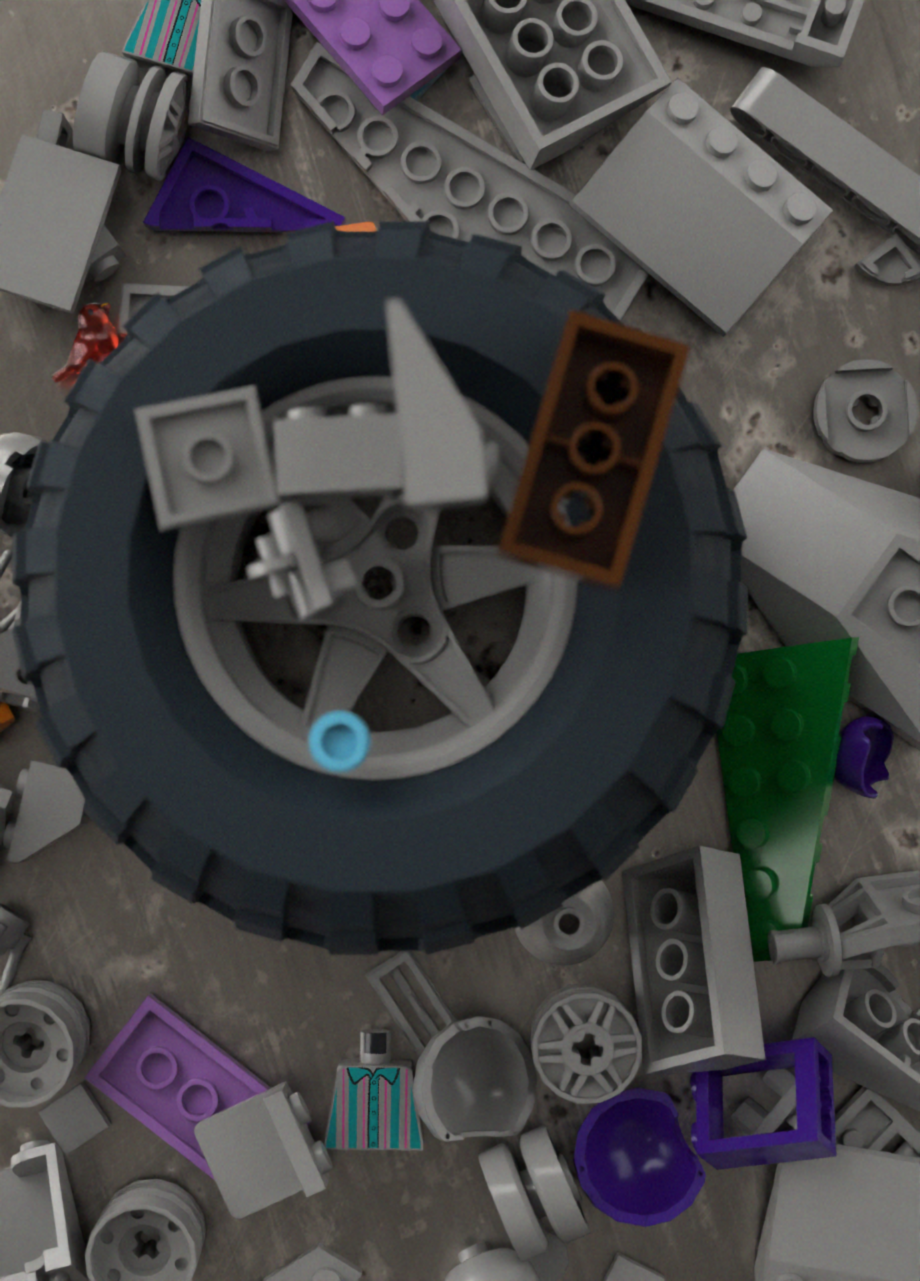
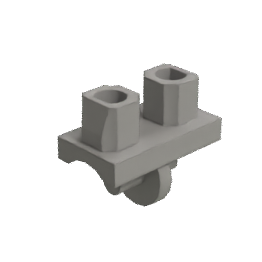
(292, 560)
(756, 1120)

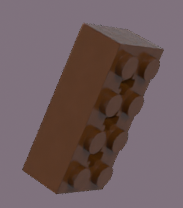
(629, 433)

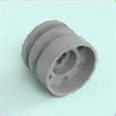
(121, 113)
(566, 1019)
(38, 1072)
(147, 1207)

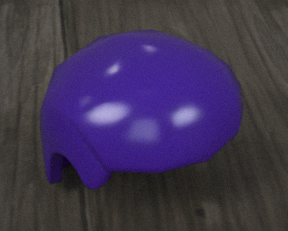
(862, 755)

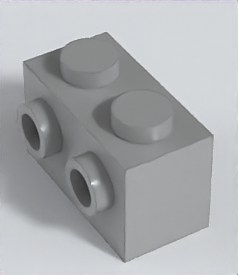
(338, 454)

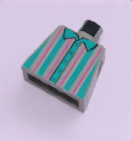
(165, 36)
(374, 1100)

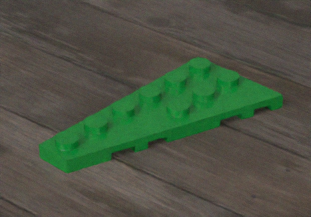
(781, 773)

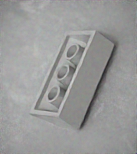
(693, 963)

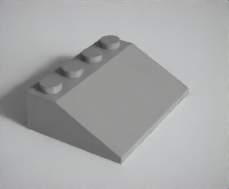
(556, 66)
(700, 207)
(437, 433)
(843, 1219)

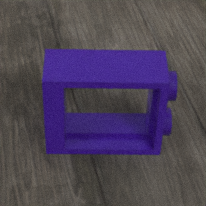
(814, 1109)

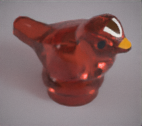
(93, 340)

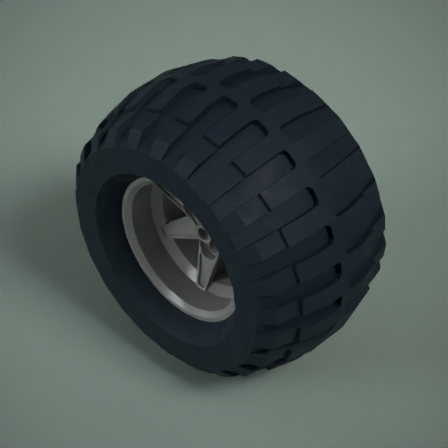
(212, 765)

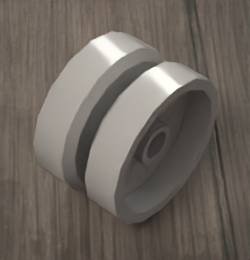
(533, 1193)

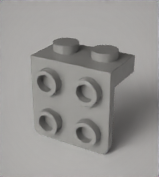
(263, 1151)

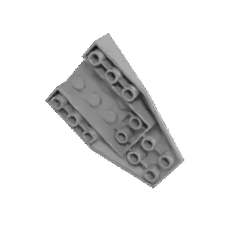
(839, 563)

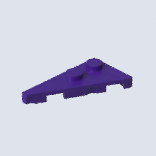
(222, 195)

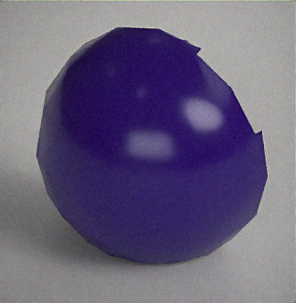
(637, 1159)

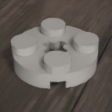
(884, 389)

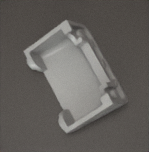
(39, 1218)

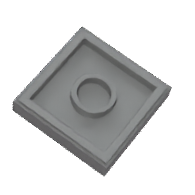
(207, 458)

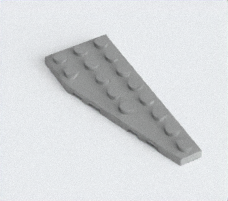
(464, 183)

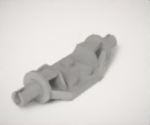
(884, 915)

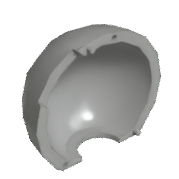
(475, 1081)

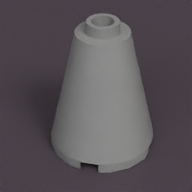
(581, 940)

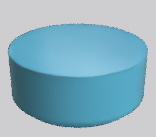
(339, 741)

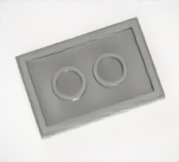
(241, 70)
(52, 221)

